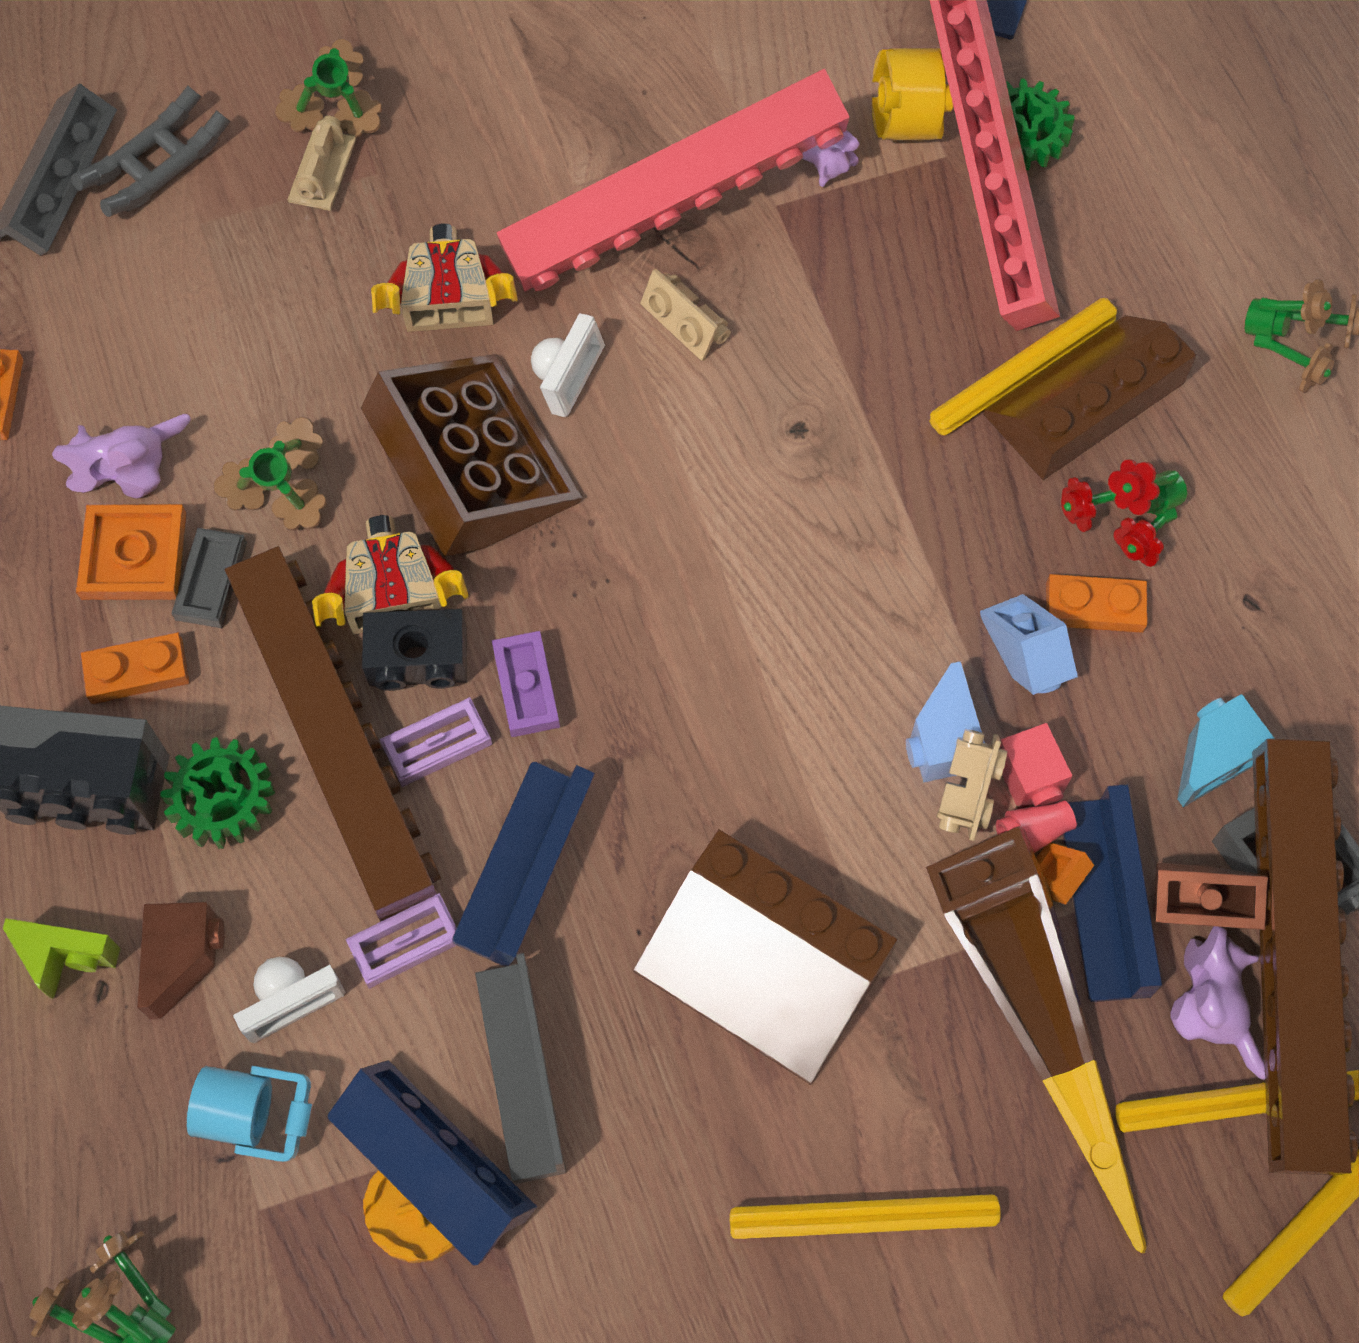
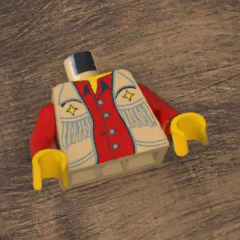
(444, 284)
(387, 576)

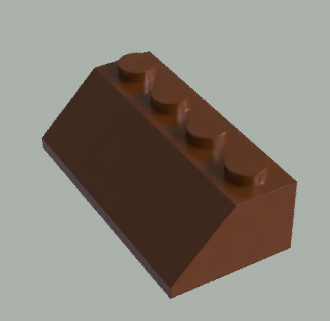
(1091, 392)

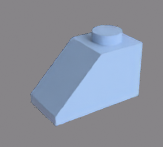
(1031, 644)
(940, 724)

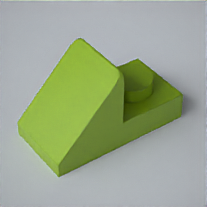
(47, 947)

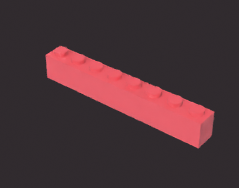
(995, 162)
(674, 181)

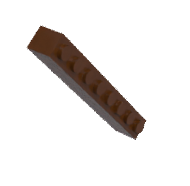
(331, 735)
(1302, 960)

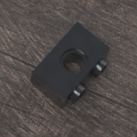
(392, 634)

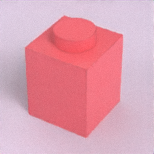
(1035, 767)

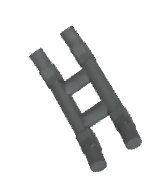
(158, 132)

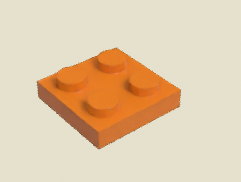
(131, 552)

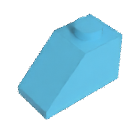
(1220, 747)

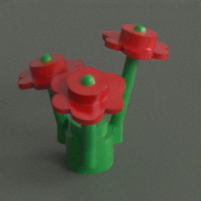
(1133, 488)

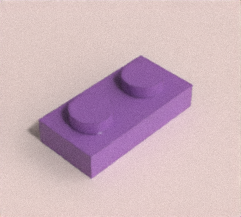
(525, 684)

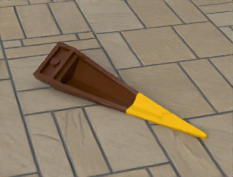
(1014, 939)

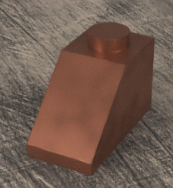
(1209, 896)
(175, 952)

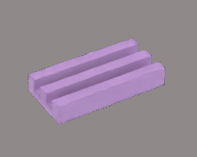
(444, 757)
(411, 958)

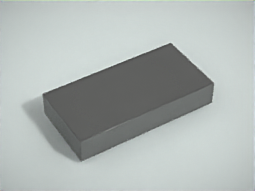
(205, 585)

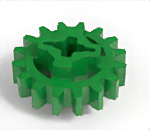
(1040, 122)
(208, 774)

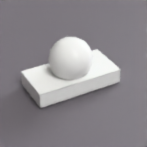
(567, 363)
(286, 996)

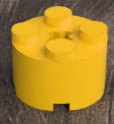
(910, 94)

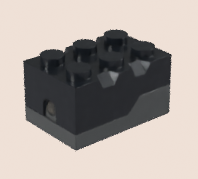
(80, 769)

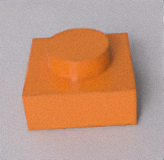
(1064, 870)

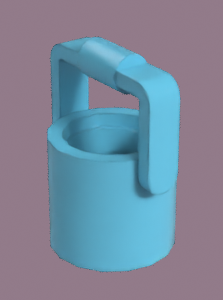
(236, 1107)

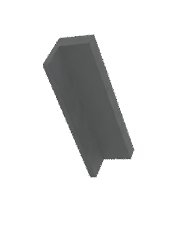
(44, 184)
(520, 1073)

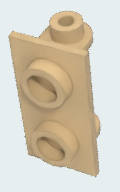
(322, 165)
(676, 309)
(968, 803)

